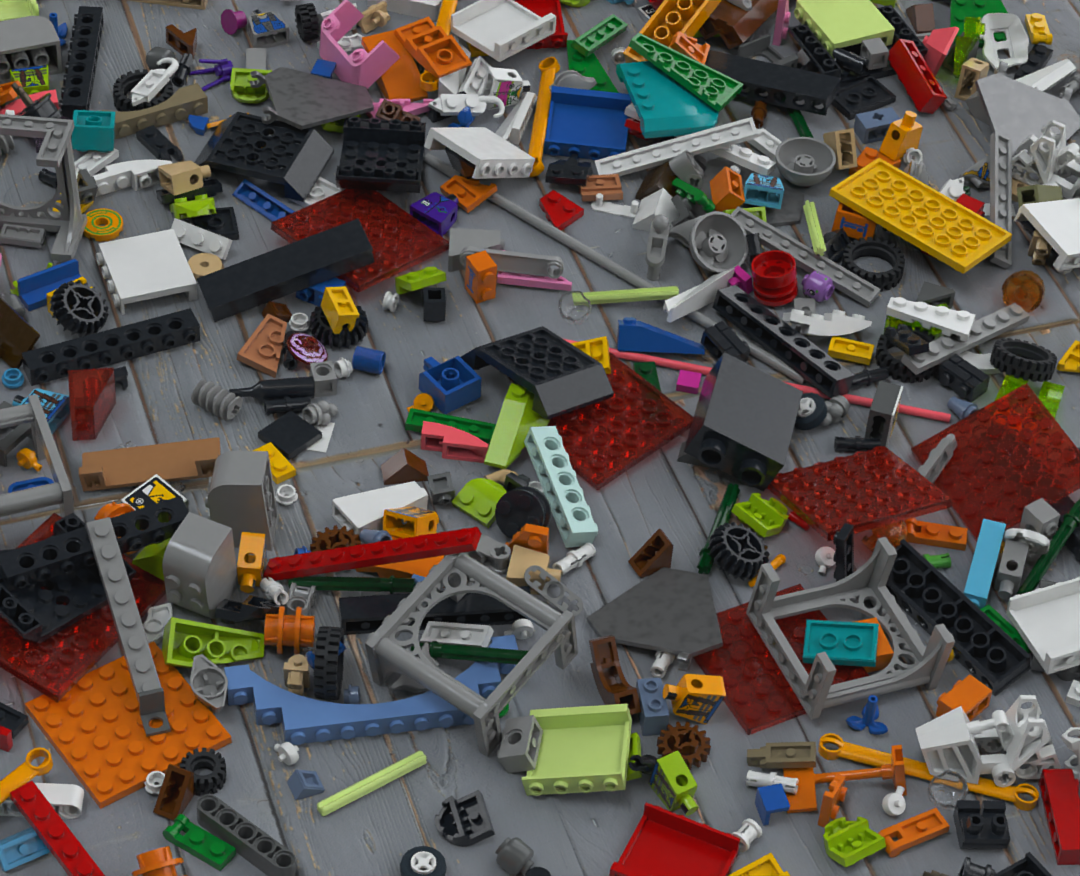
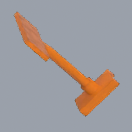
(805, 797)

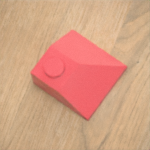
(938, 46)

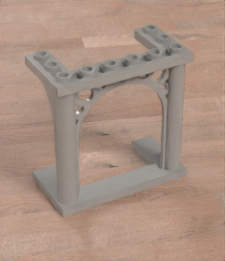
(57, 153)
(45, 448)
(456, 575)
(865, 583)

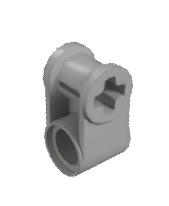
(687, 169)
(492, 552)
(301, 597)

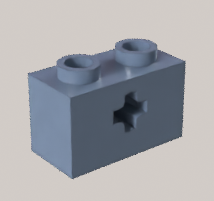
(874, 124)
(654, 708)

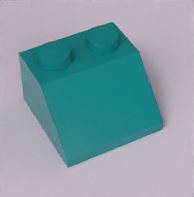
(93, 130)

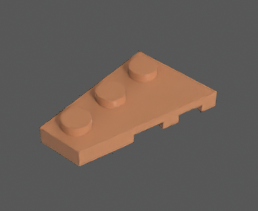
(264, 346)

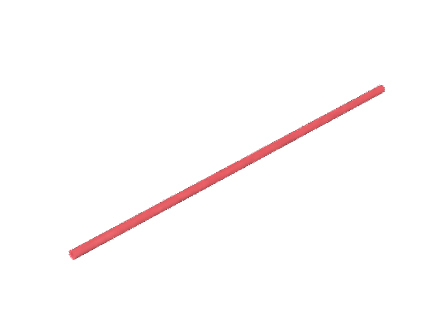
(853, 399)

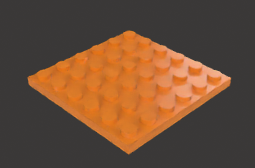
(102, 733)

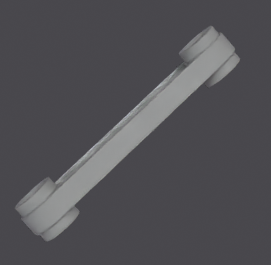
(519, 262)

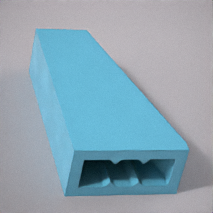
(984, 562)

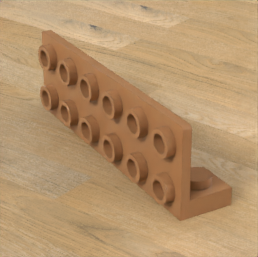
(138, 464)

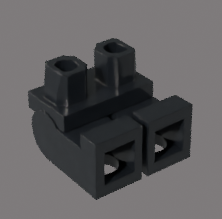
(981, 825)

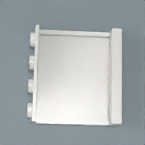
(501, 27)
(483, 148)
(1059, 226)
(145, 268)
(1050, 623)

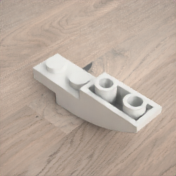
(130, 173)
(828, 325)

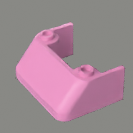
(358, 67)

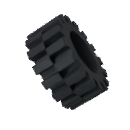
(307, 21)
(208, 760)

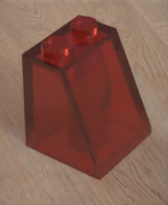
(91, 401)

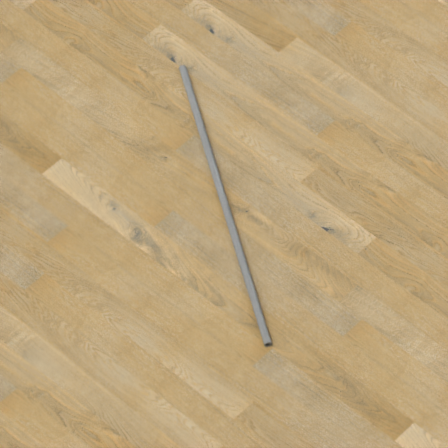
(609, 265)

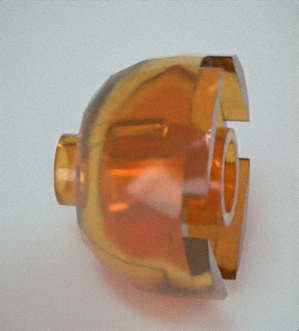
(1024, 289)
(894, 533)

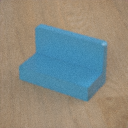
(21, 849)

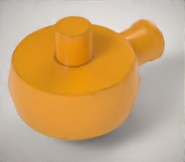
(423, 402)
(27, 459)

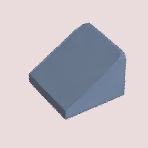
(304, 784)

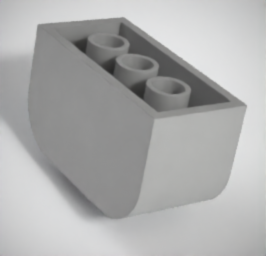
(28, 43)
(243, 495)
(200, 565)

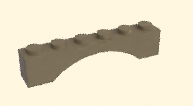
(185, 102)

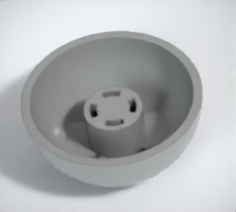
(804, 160)
(718, 242)

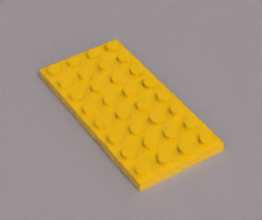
(921, 215)

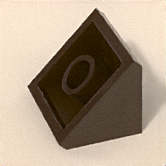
(656, 179)

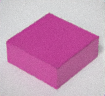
(688, 381)

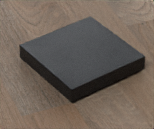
(222, 223)
(290, 434)

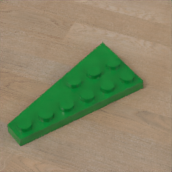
(589, 67)
(698, 78)

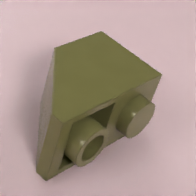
(1038, 193)

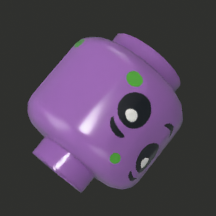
(817, 286)

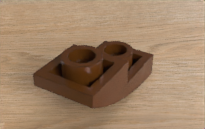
(390, 110)

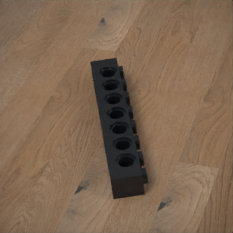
(82, 60)
(783, 341)
(111, 346)
(54, 554)

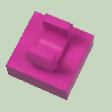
(742, 280)

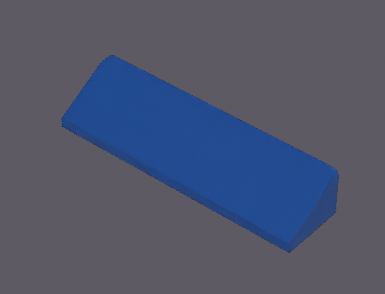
(261, 201)

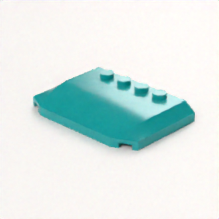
(663, 103)

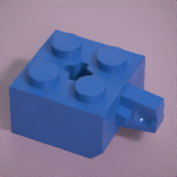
(450, 383)

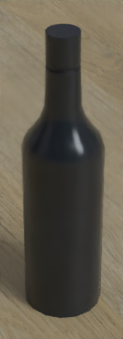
(278, 389)

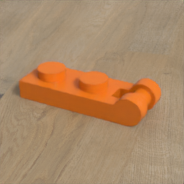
(936, 534)
(914, 831)

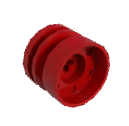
(774, 278)

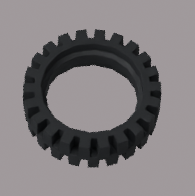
(127, 83)
(875, 249)
(1023, 360)
(895, 366)
(328, 664)

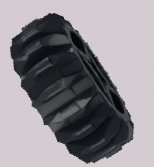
(79, 308)
(322, 331)
(737, 550)

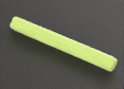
(814, 228)
(631, 295)
(371, 783)

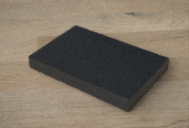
(862, 97)

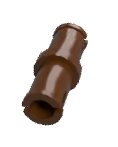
(759, 113)

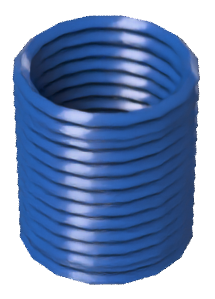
(368, 360)

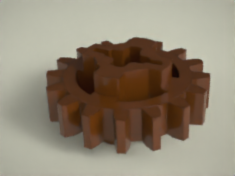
(334, 539)
(689, 742)

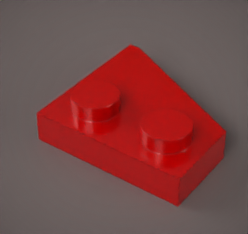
(560, 209)

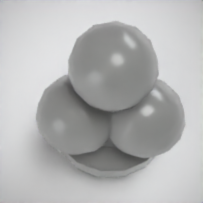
(836, 408)
(319, 413)

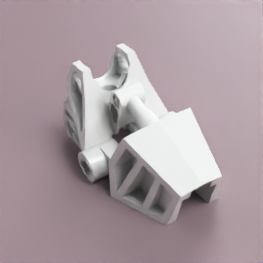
(1046, 157)
(952, 739)

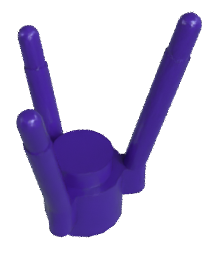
(222, 69)

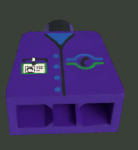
(436, 211)

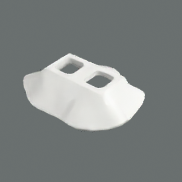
(1015, 43)

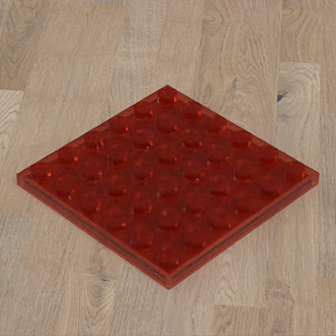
(395, 235)
(620, 430)
(1005, 460)
(858, 490)
(751, 678)

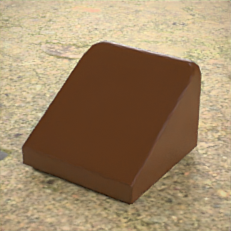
(278, 310)

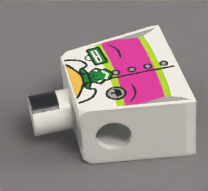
(505, 85)

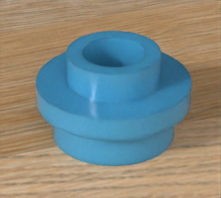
(12, 378)

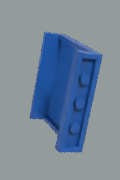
(586, 123)

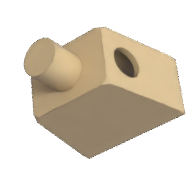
(971, 72)
(844, 147)
(182, 176)
(524, 558)

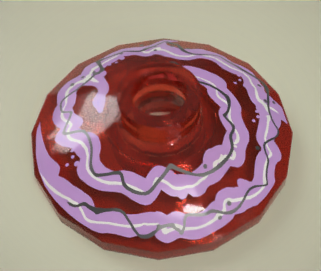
(306, 348)

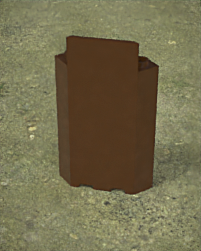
(735, 23)

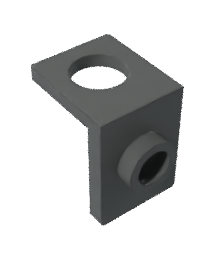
(153, 707)

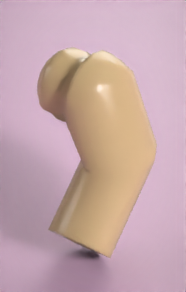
(499, 476)

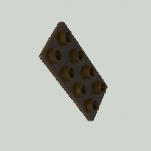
(15, 335)

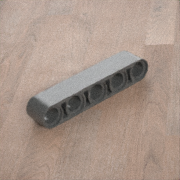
(246, 837)

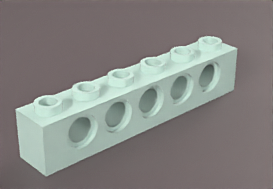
(560, 486)

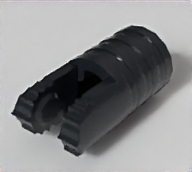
(851, 61)

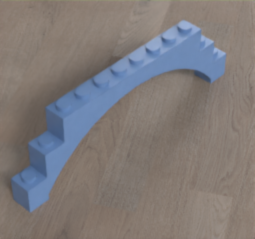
(321, 721)

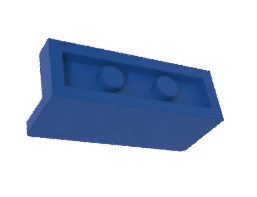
(34, 287)

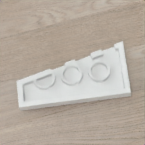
(931, 316)

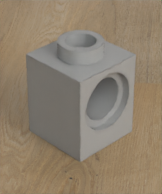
(875, 52)
(324, 378)

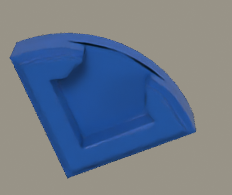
(198, 123)

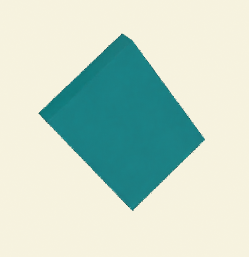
(842, 641)

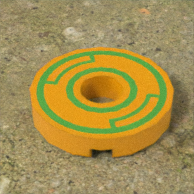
(110, 218)

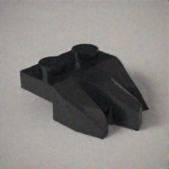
(569, 171)
(251, 609)

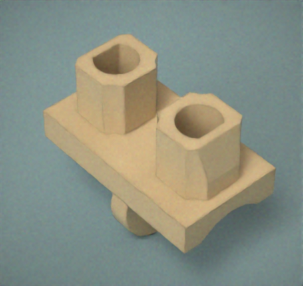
(374, 16)
(1039, 249)
(297, 674)

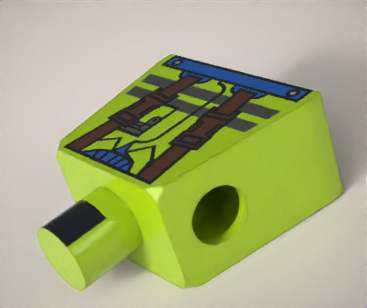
(32, 79)
(674, 783)

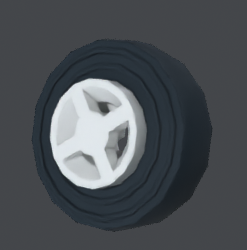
(811, 412)
(421, 858)

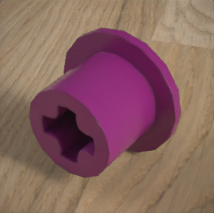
(232, 21)

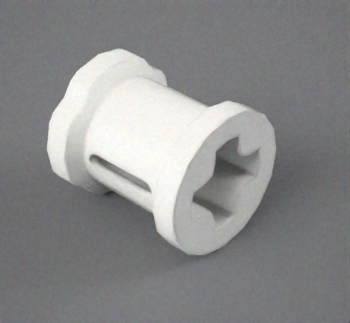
(747, 834)

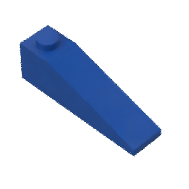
(642, 337)

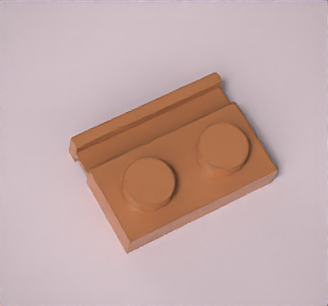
(607, 185)

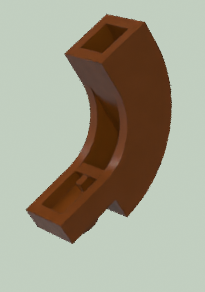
(609, 675)

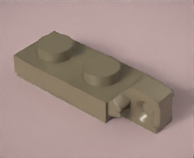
(783, 755)

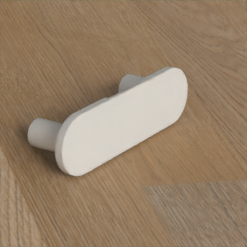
(615, 209)

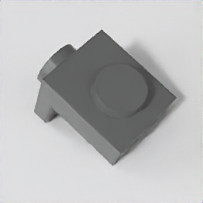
(86, 187)
(683, 207)
(441, 488)

